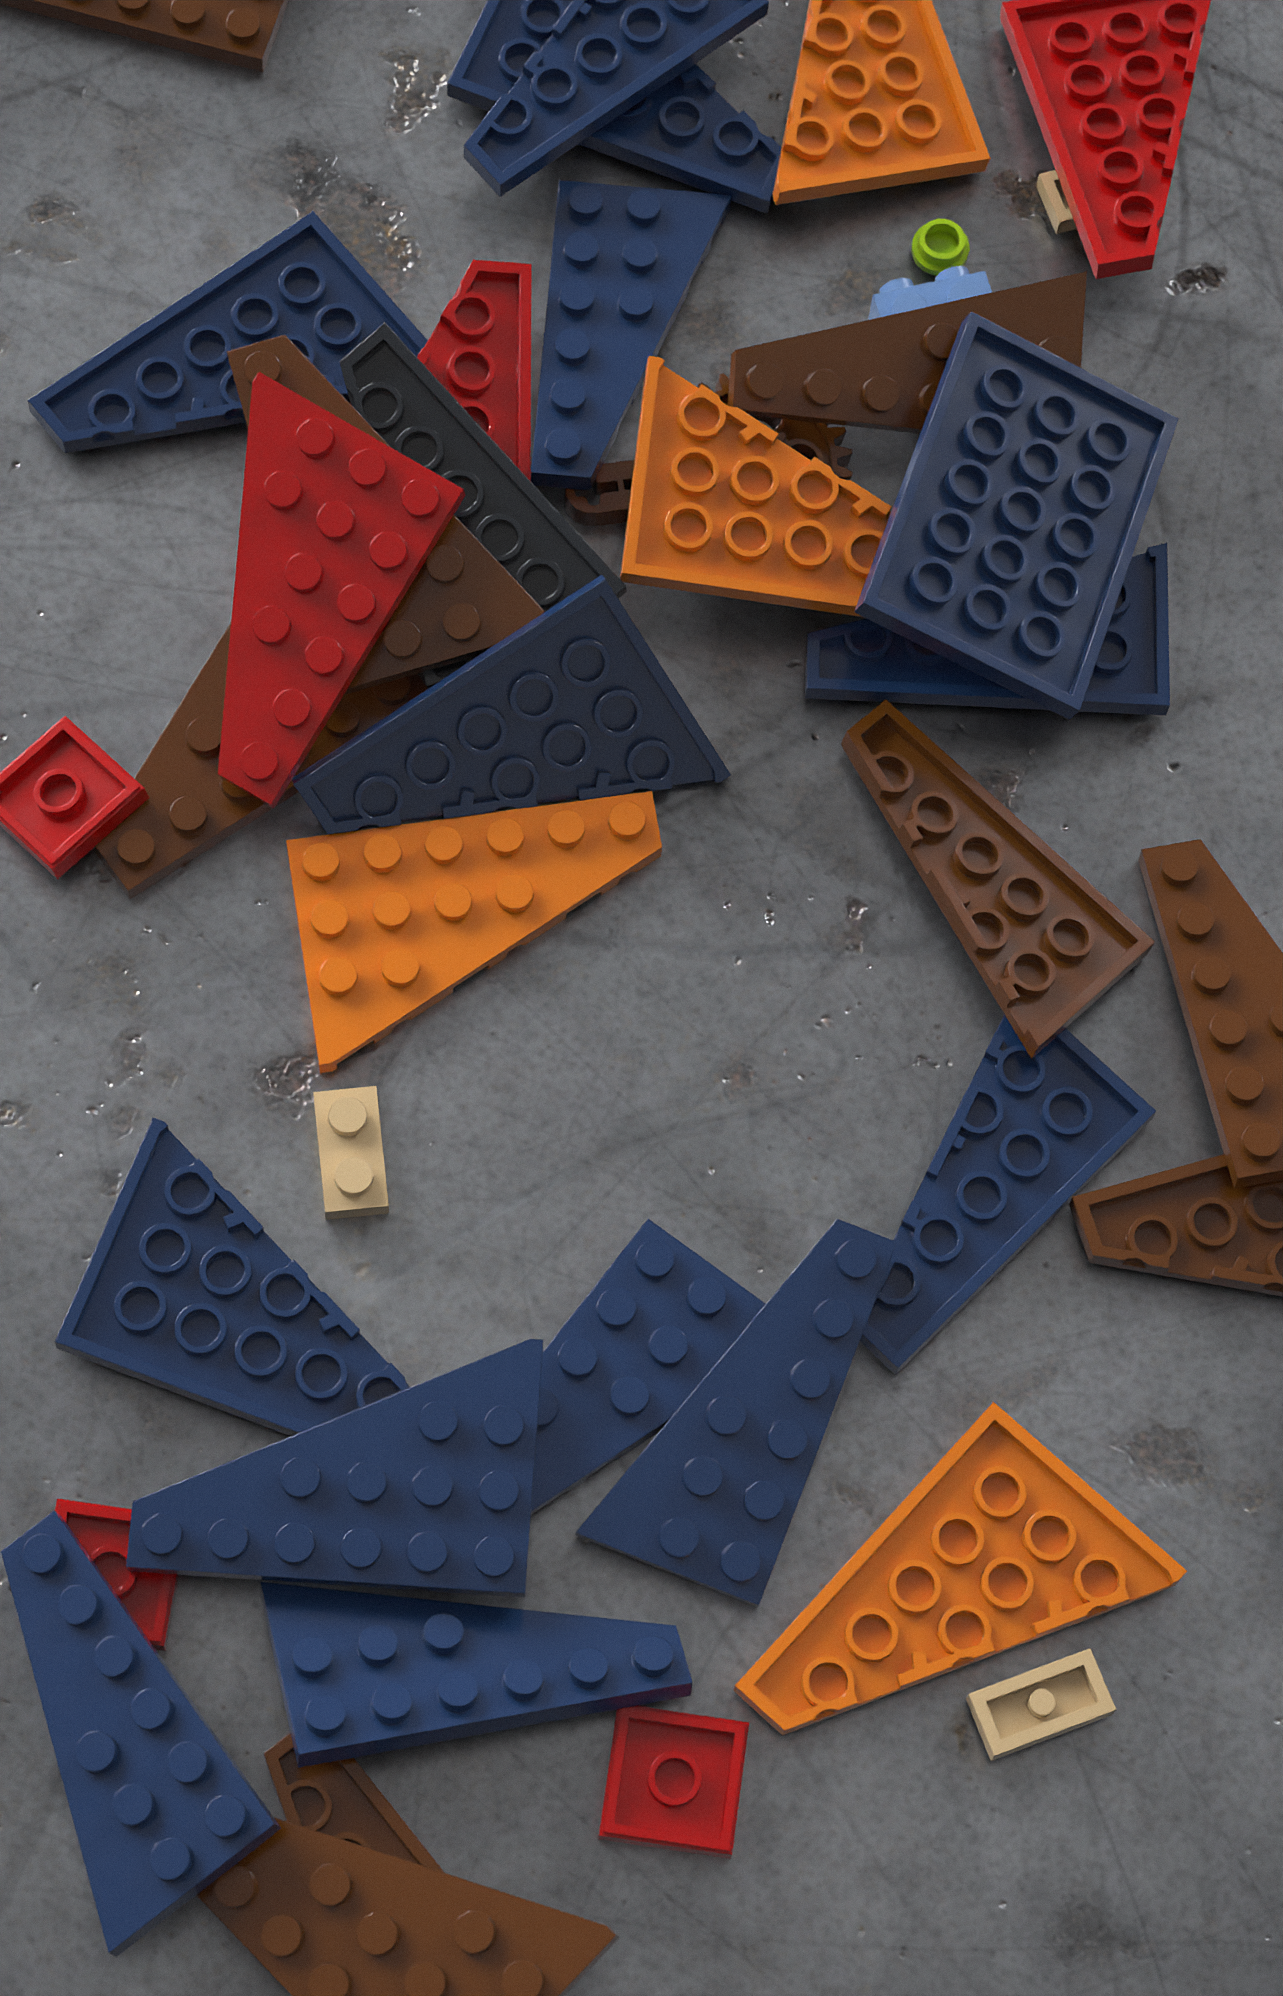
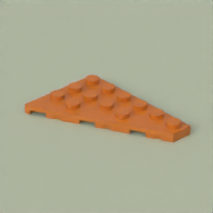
(875, 103)
(738, 510)
(424, 905)
(966, 1567)

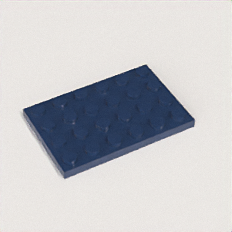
(1018, 516)

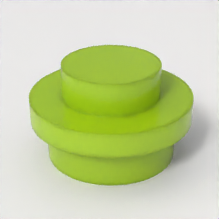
(939, 246)

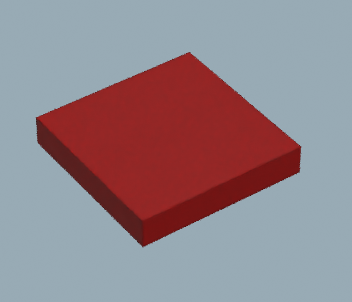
(65, 797)
(105, 1537)
(674, 1781)

